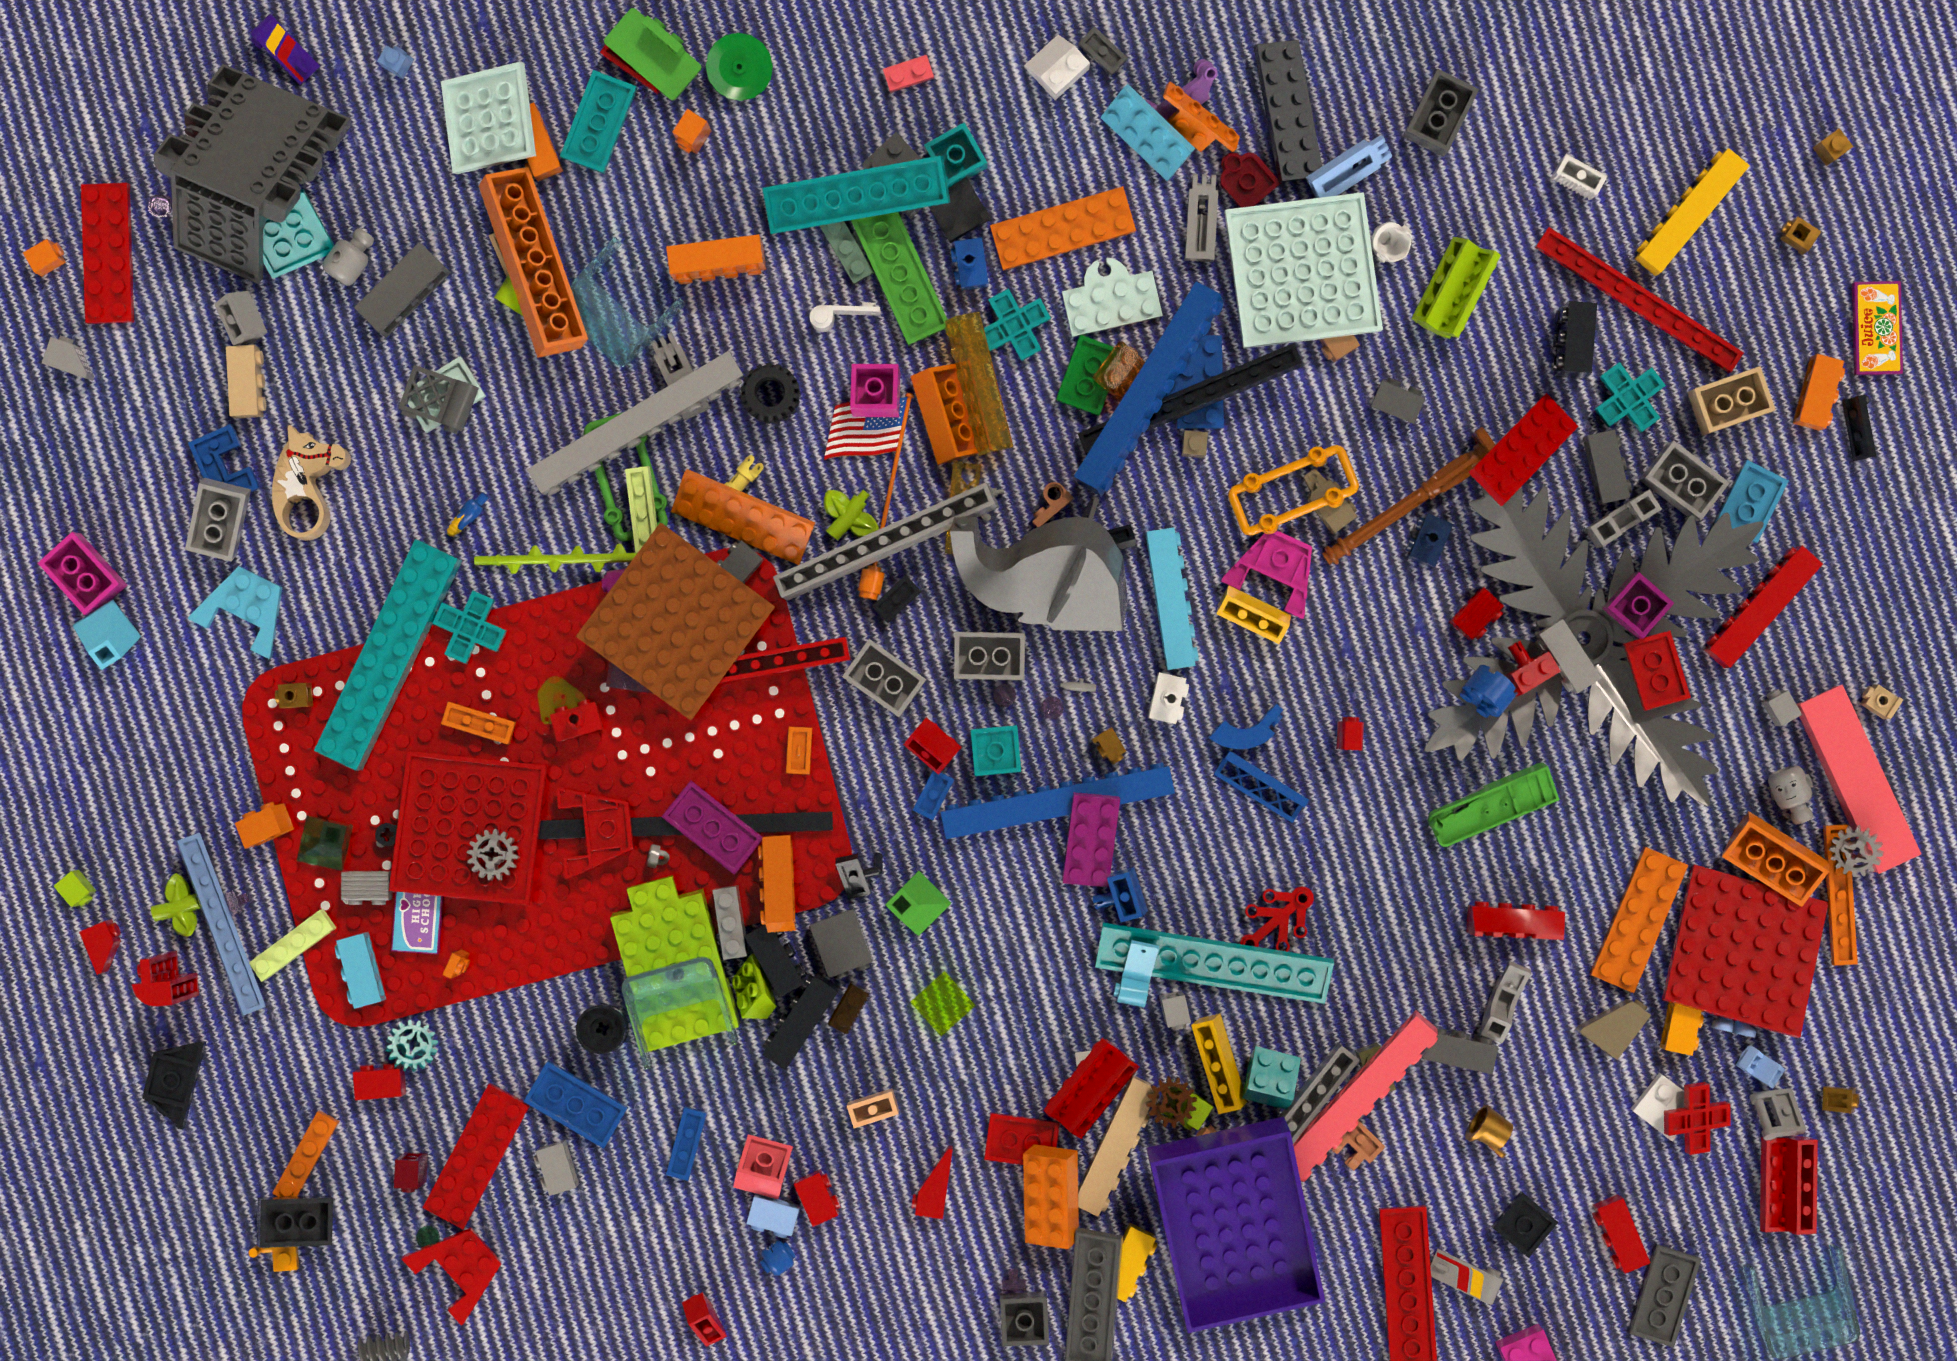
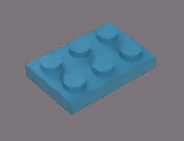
(1753, 496)

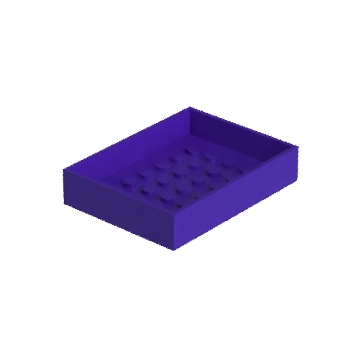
(1236, 1224)

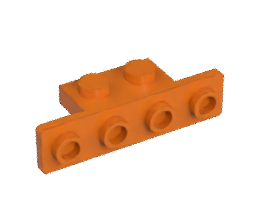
(1197, 123)

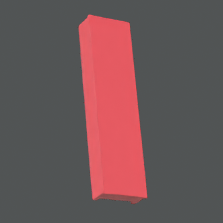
(1857, 775)

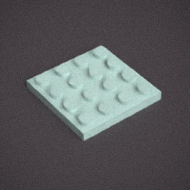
(488, 118)

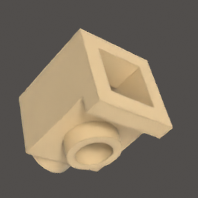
(1871, 701)

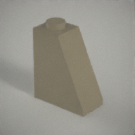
(1615, 1027)

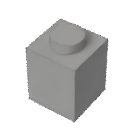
(1781, 707)

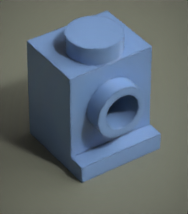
(395, 61)

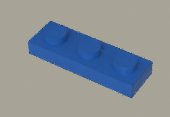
(686, 1143)

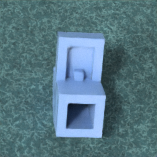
(1760, 1066)

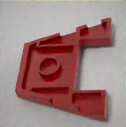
(606, 829)
(466, 1261)

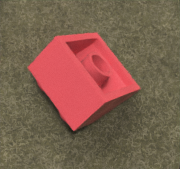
(762, 1166)

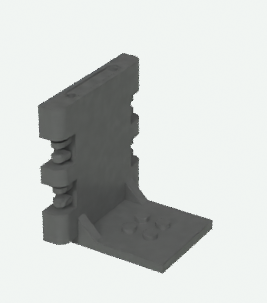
(242, 167)

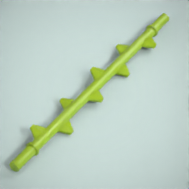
(535, 556)

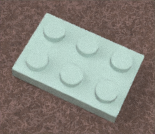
(455, 369)

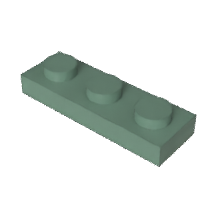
(847, 251)

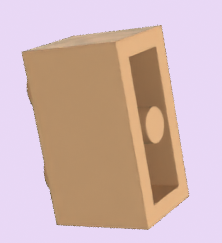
(873, 1108)

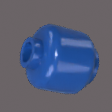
(777, 1258)

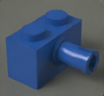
(970, 263)
(1124, 894)

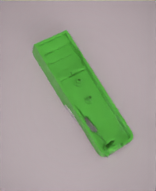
(1494, 805)

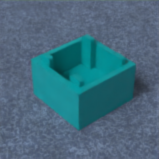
(996, 750)

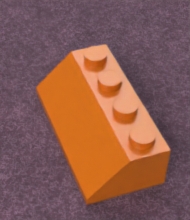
(944, 413)
(1775, 859)

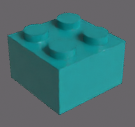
(959, 152)
(1271, 1078)

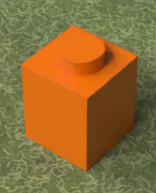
(45, 257)

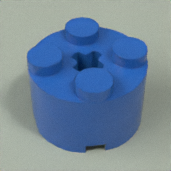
(1488, 692)

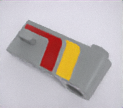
(1465, 1277)

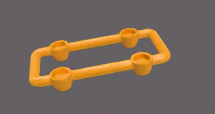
(1253, 483)

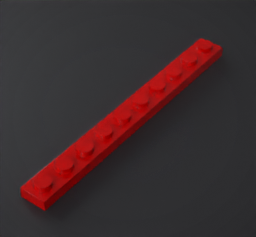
(1639, 300)

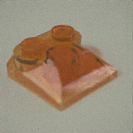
(1119, 370)

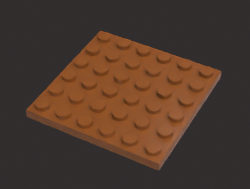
(675, 621)

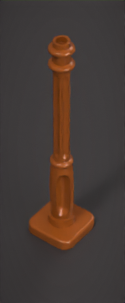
(1438, 483)

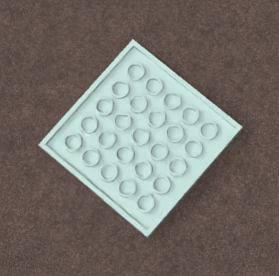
(1303, 270)

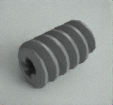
(384, 1350)

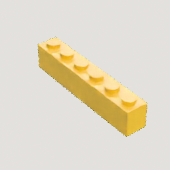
(1691, 212)

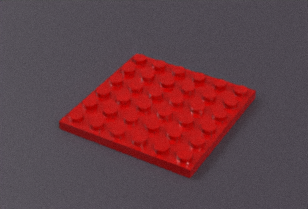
(443, 810)
(1744, 952)

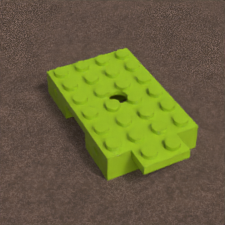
(665, 931)

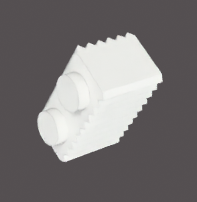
(1578, 177)

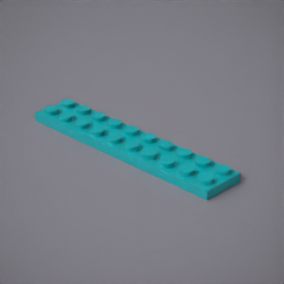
(1221, 963)

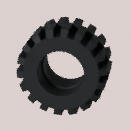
(756, 379)

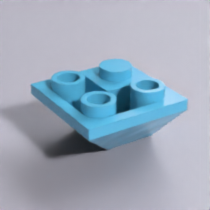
(106, 634)

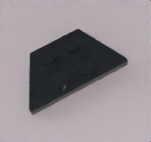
(173, 1080)

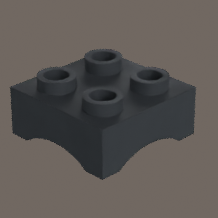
(963, 212)

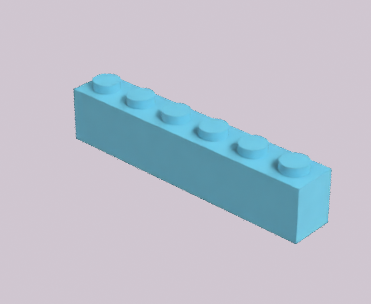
(1170, 598)

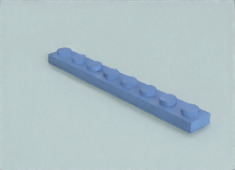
(220, 924)

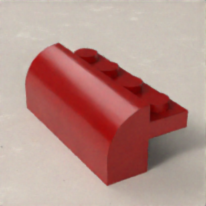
(162, 982)
(1091, 1087)
(1789, 1185)

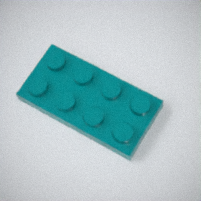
(598, 122)

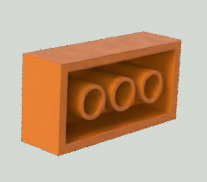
(716, 258)
(1050, 1196)

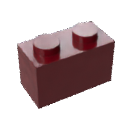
(410, 1171)

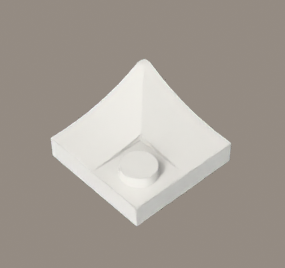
(1657, 1098)

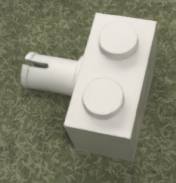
(1167, 698)

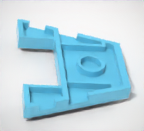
(248, 598)

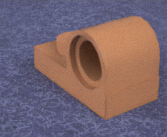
(1044, 515)

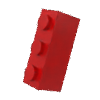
(1620, 1234)

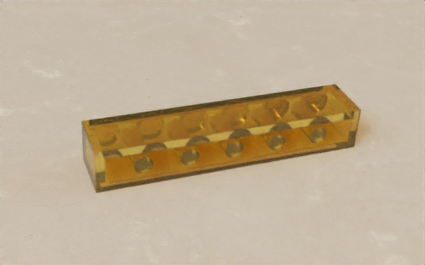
(978, 383)

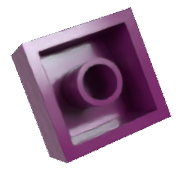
(1638, 605)

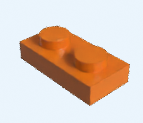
(799, 750)
(457, 964)

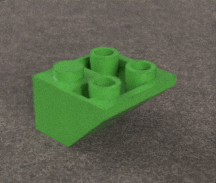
(918, 903)

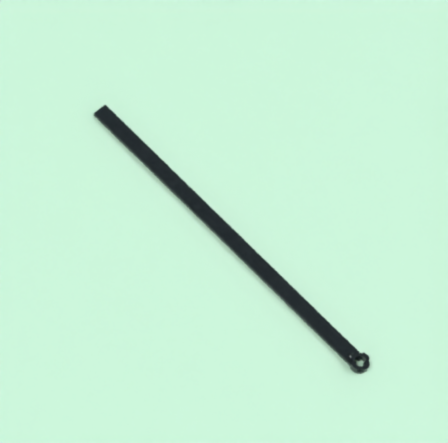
(660, 827)

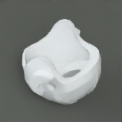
(1391, 241)

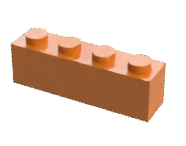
(778, 883)

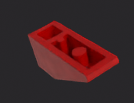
(933, 1190)

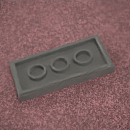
(1664, 1295)

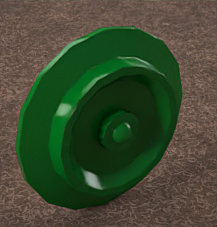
(739, 66)

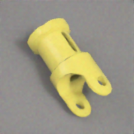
(744, 475)

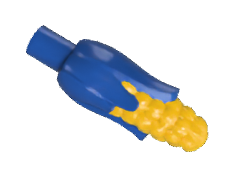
(467, 514)

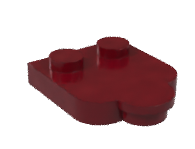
(1246, 179)

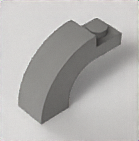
(1502, 1002)

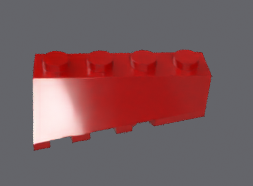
(1515, 922)

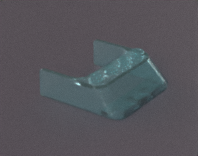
(607, 322)
(672, 989)
(1807, 1322)

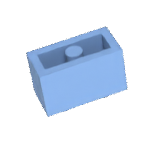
(773, 1215)

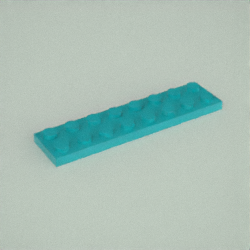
(856, 194)

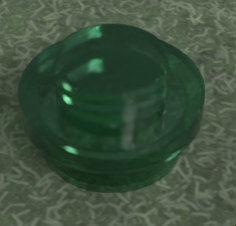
(427, 1236)

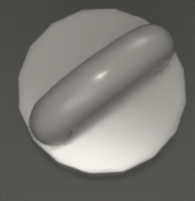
(653, 855)

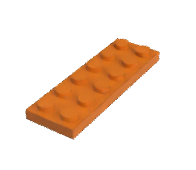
(1062, 228)
(743, 517)
(1638, 919)

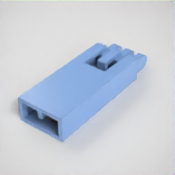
(1338, 173)

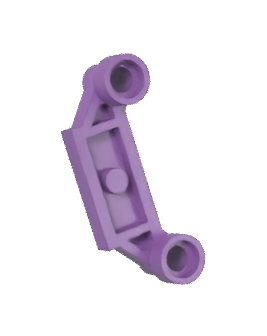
(1197, 88)

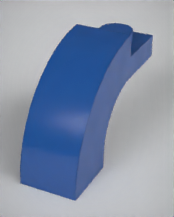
(1235, 738)

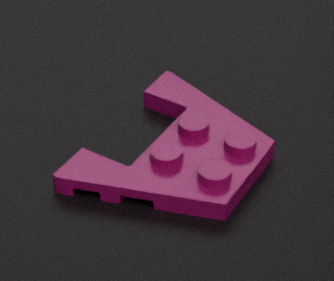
(1281, 560)

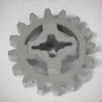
(493, 845)
(1848, 846)

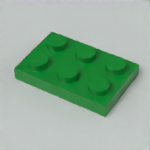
(1078, 385)

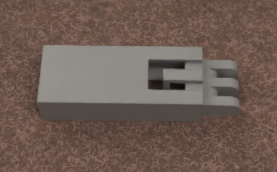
(1201, 228)
(667, 351)

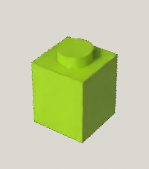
(75, 889)

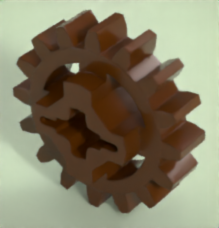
(1181, 1096)

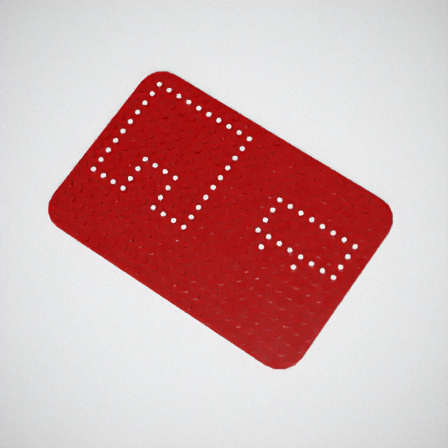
(640, 757)

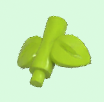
(848, 514)
(180, 906)

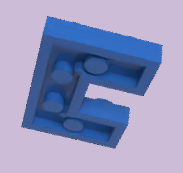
(208, 452)

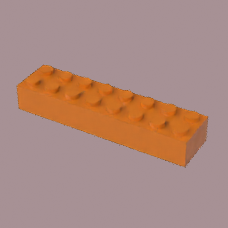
(533, 262)

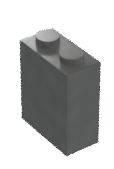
(841, 943)

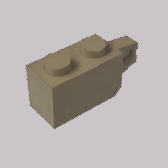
(1332, 517)

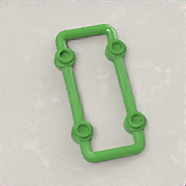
(613, 515)

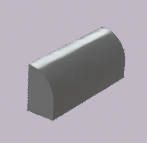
(402, 290)

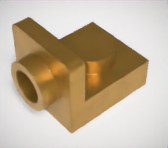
(1840, 1099)

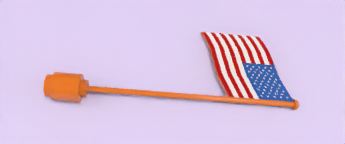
(868, 438)

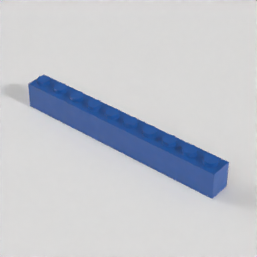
(1149, 389)
(1055, 802)

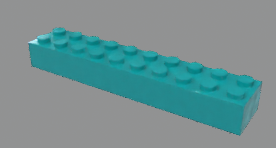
(388, 655)

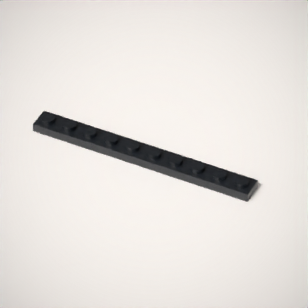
(1213, 389)

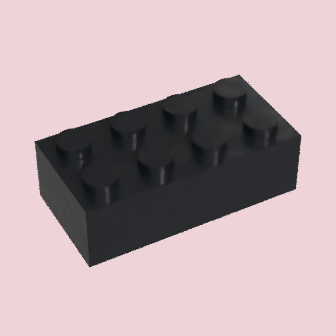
(800, 1022)

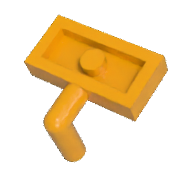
(283, 1257)

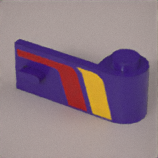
(284, 49)

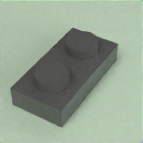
(1102, 51)

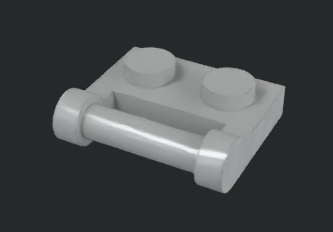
(1785, 1112)

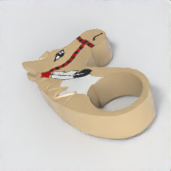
(296, 475)

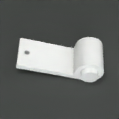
(823, 315)

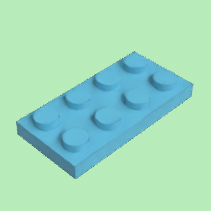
(1147, 132)

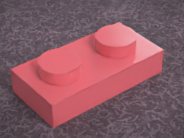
(908, 73)

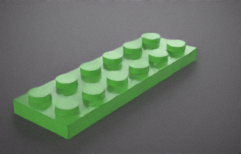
(901, 276)

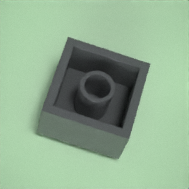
(1024, 1318)

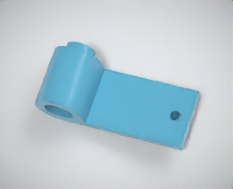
(1136, 974)

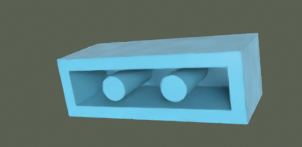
(360, 970)

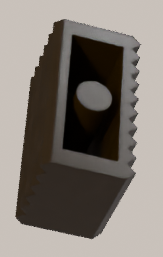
(849, 1007)

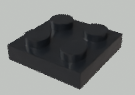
(1524, 1224)

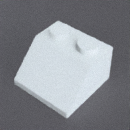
(1057, 66)

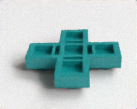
(1015, 324)
(1629, 397)
(469, 627)

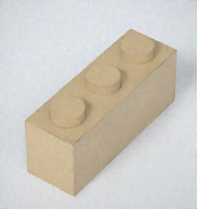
(245, 381)

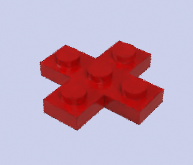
(1697, 1118)

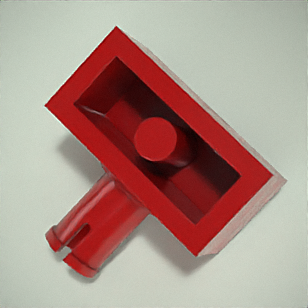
(1530, 671)
(576, 721)

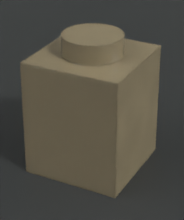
(1194, 444)

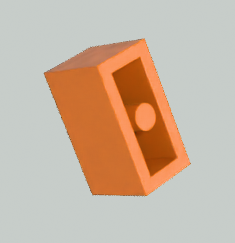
(691, 132)
(264, 825)

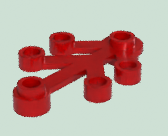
(1280, 916)

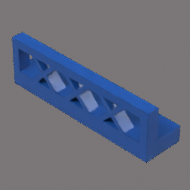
(1266, 779)

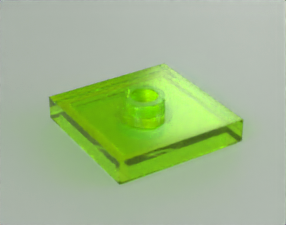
(942, 1003)

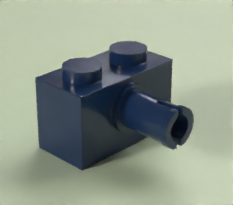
(1429, 540)

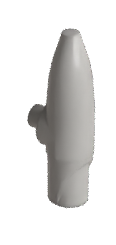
(1079, 686)

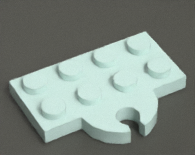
(1111, 300)

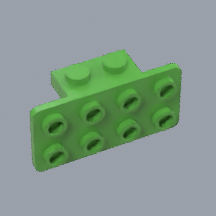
(653, 53)

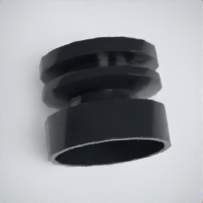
(591, 1020)

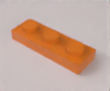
(478, 723)

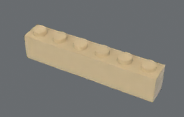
(1115, 1146)

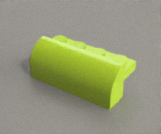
(1455, 288)

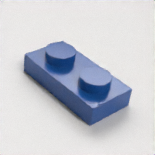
(933, 795)

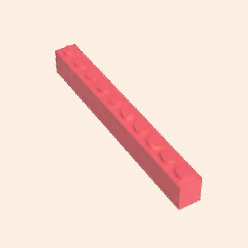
(1362, 1091)

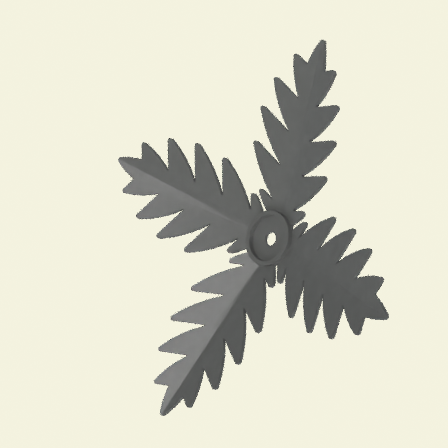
(1556, 594)

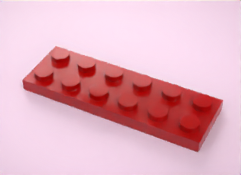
(107, 253)
(1523, 449)
(476, 1156)

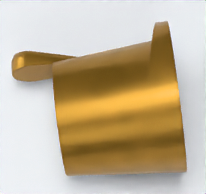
(1490, 1129)

